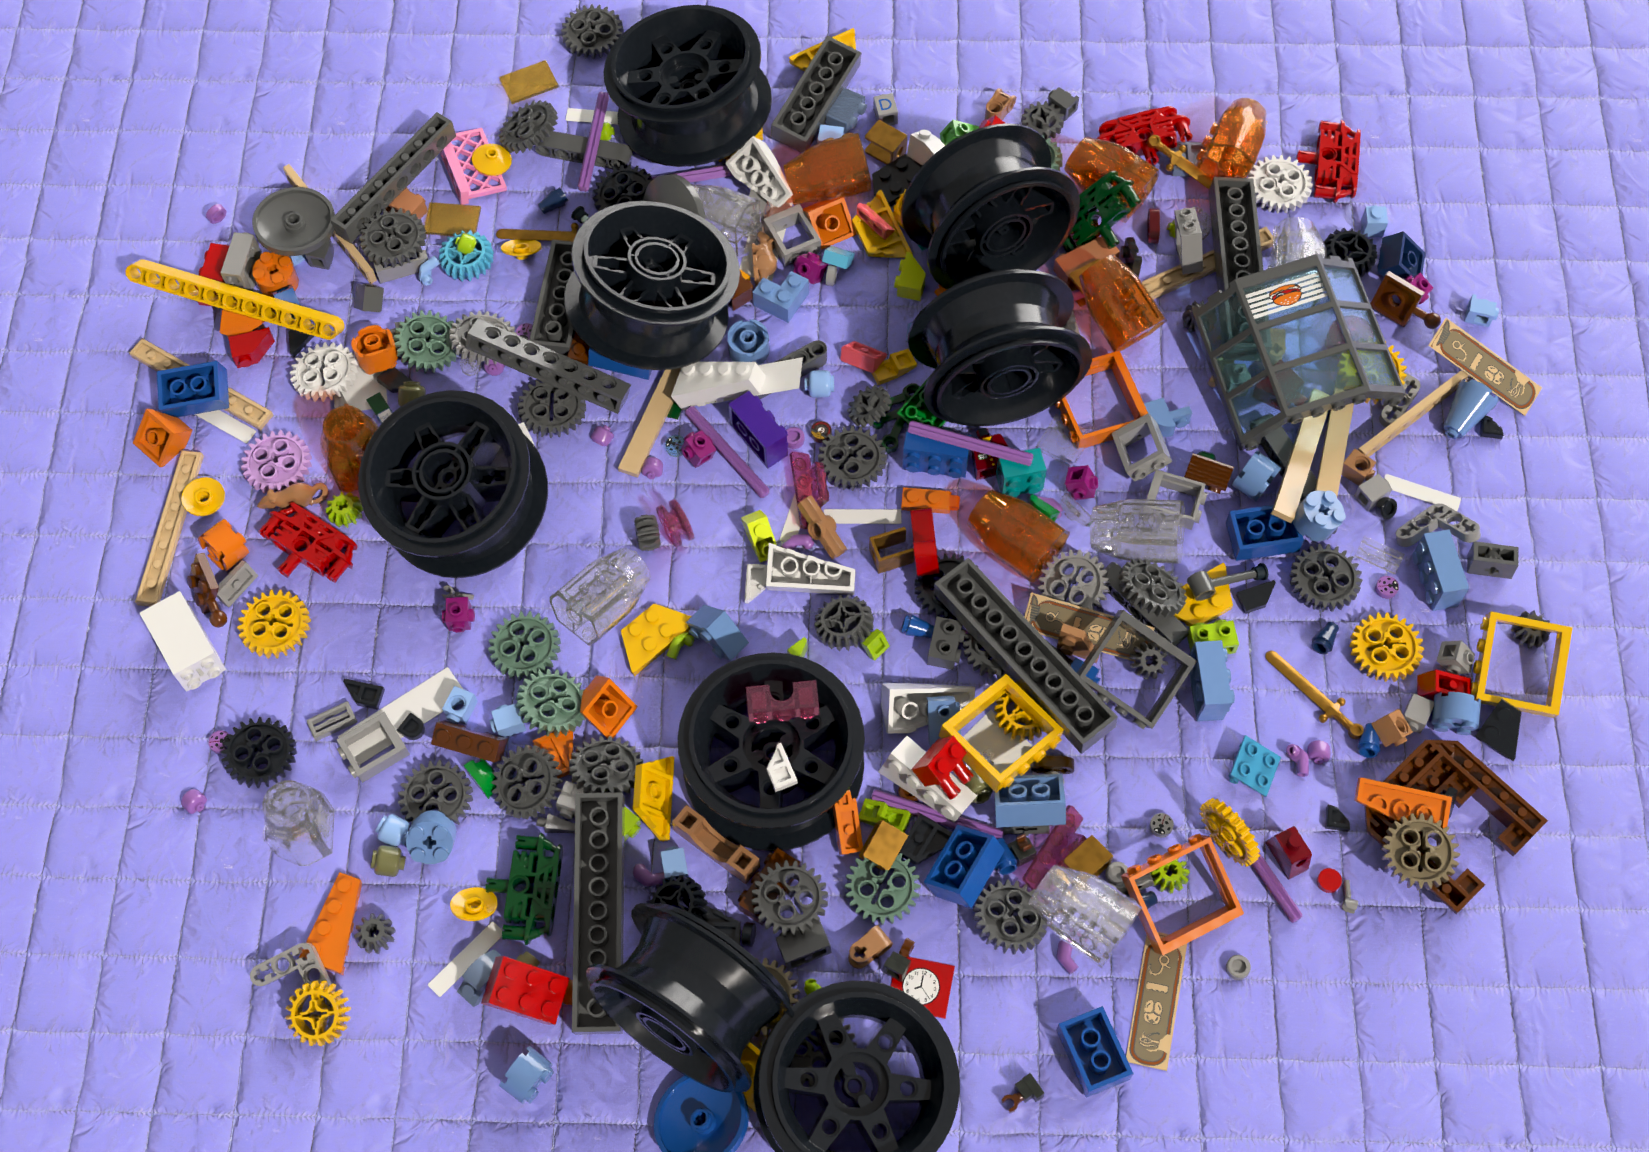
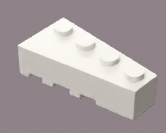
(716, 382)
(805, 573)
(898, 770)

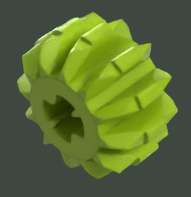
(344, 509)
(1175, 880)

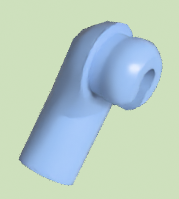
(425, 270)

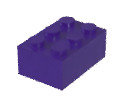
(758, 429)

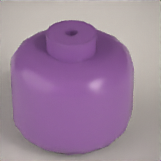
(494, 369)
(602, 435)
(652, 467)
(1319, 751)
(193, 801)

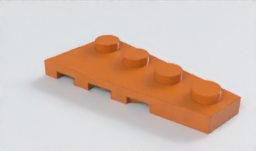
(1401, 801)
(335, 923)

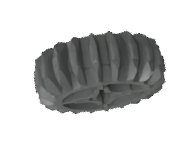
(831, 619)

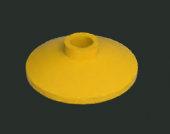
(491, 159)
(521, 248)
(199, 490)
(473, 904)

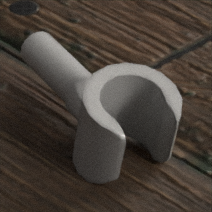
(452, 594)
(1349, 905)

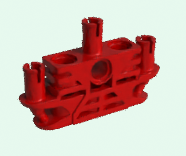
(1135, 129)
(1334, 160)
(298, 532)

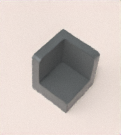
(368, 297)

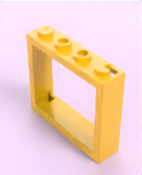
(1558, 667)
(1029, 706)

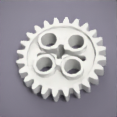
(1281, 183)
(310, 370)

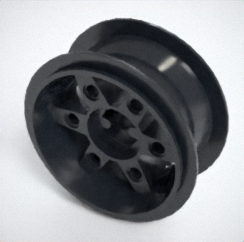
(688, 85)
(989, 204)
(651, 285)
(999, 347)
(416, 439)
(712, 714)
(690, 996)
(900, 1018)

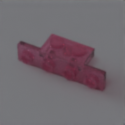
(808, 481)
(1056, 848)

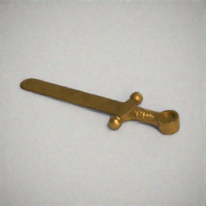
(1176, 158)
(538, 234)
(1315, 695)

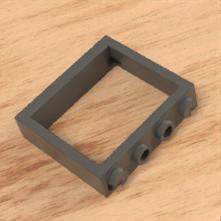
(1159, 642)

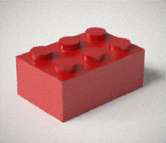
(525, 990)

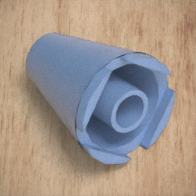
(1468, 407)

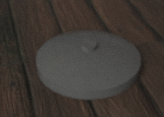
(674, 191)
(293, 221)

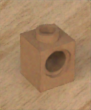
(1360, 460)
(1392, 728)

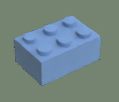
(1440, 570)
(1210, 681)
(1031, 802)

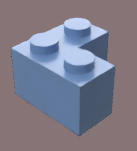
(781, 300)
(719, 630)

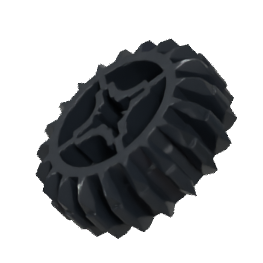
(1362, 249)
(681, 892)

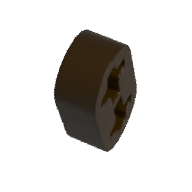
(1060, 764)

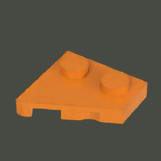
(560, 747)

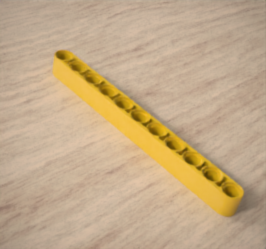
(244, 298)

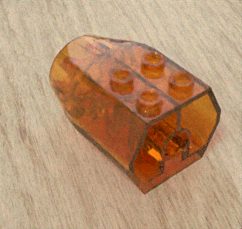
(1234, 140)
(1098, 157)
(829, 170)
(1119, 303)
(343, 443)
(1017, 533)

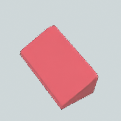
(874, 221)
(862, 356)

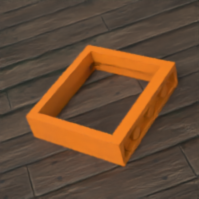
(1101, 363)
(1200, 927)

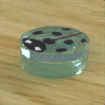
(673, 445)

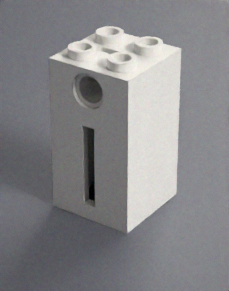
(182, 641)

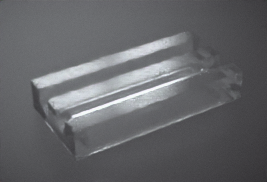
(1378, 558)

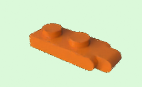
(939, 500)
(847, 825)

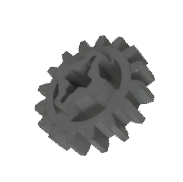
(1043, 119)
(869, 406)

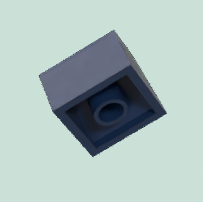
(1400, 256)

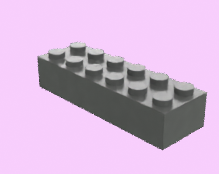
(815, 94)
(550, 322)

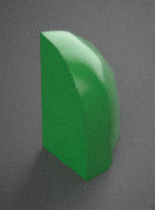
(1044, 507)
(482, 775)

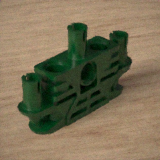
(1105, 202)
(544, 892)

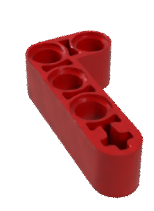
(924, 542)

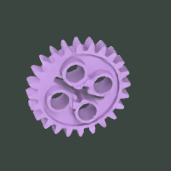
(276, 461)

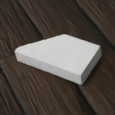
(755, 581)
(780, 770)

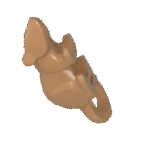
(763, 257)
(298, 493)

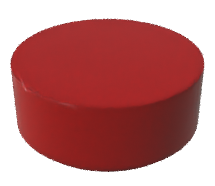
(1329, 880)

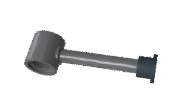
(1203, 586)

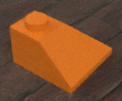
(831, 221)
(236, 323)
(161, 436)
(606, 706)

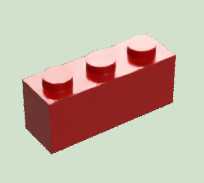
(213, 264)

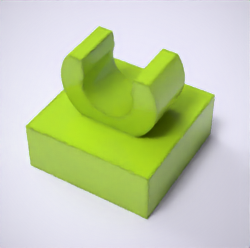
(875, 644)

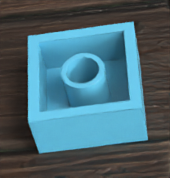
(838, 257)

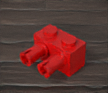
(939, 761)

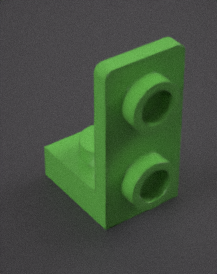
(955, 130)

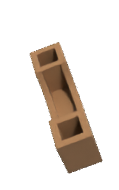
(730, 856)

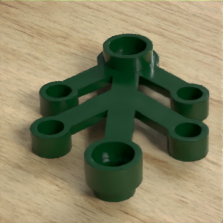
(892, 438)

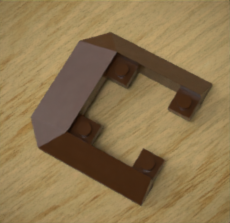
(1448, 764)

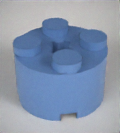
(748, 342)
(1256, 476)
(1319, 515)
(1456, 712)
(433, 849)
(526, 1076)

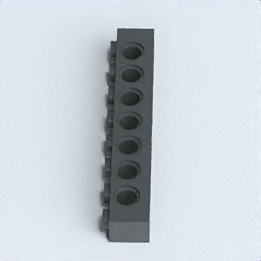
(393, 177)
(547, 366)

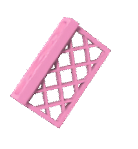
(456, 174)

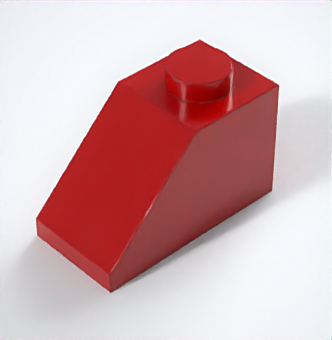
(250, 346)
(1439, 681)

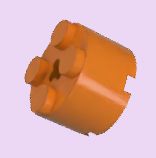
(274, 273)
(374, 349)
(223, 545)

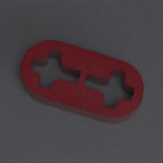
(1153, 226)

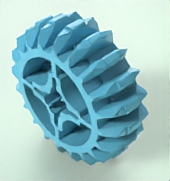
(470, 264)

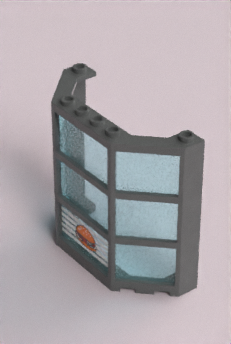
(1294, 346)

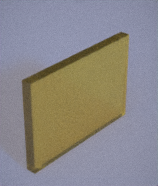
(529, 82)
(451, 218)

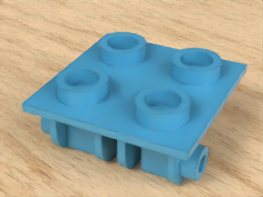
(1254, 766)

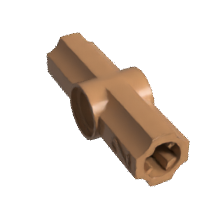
(821, 527)

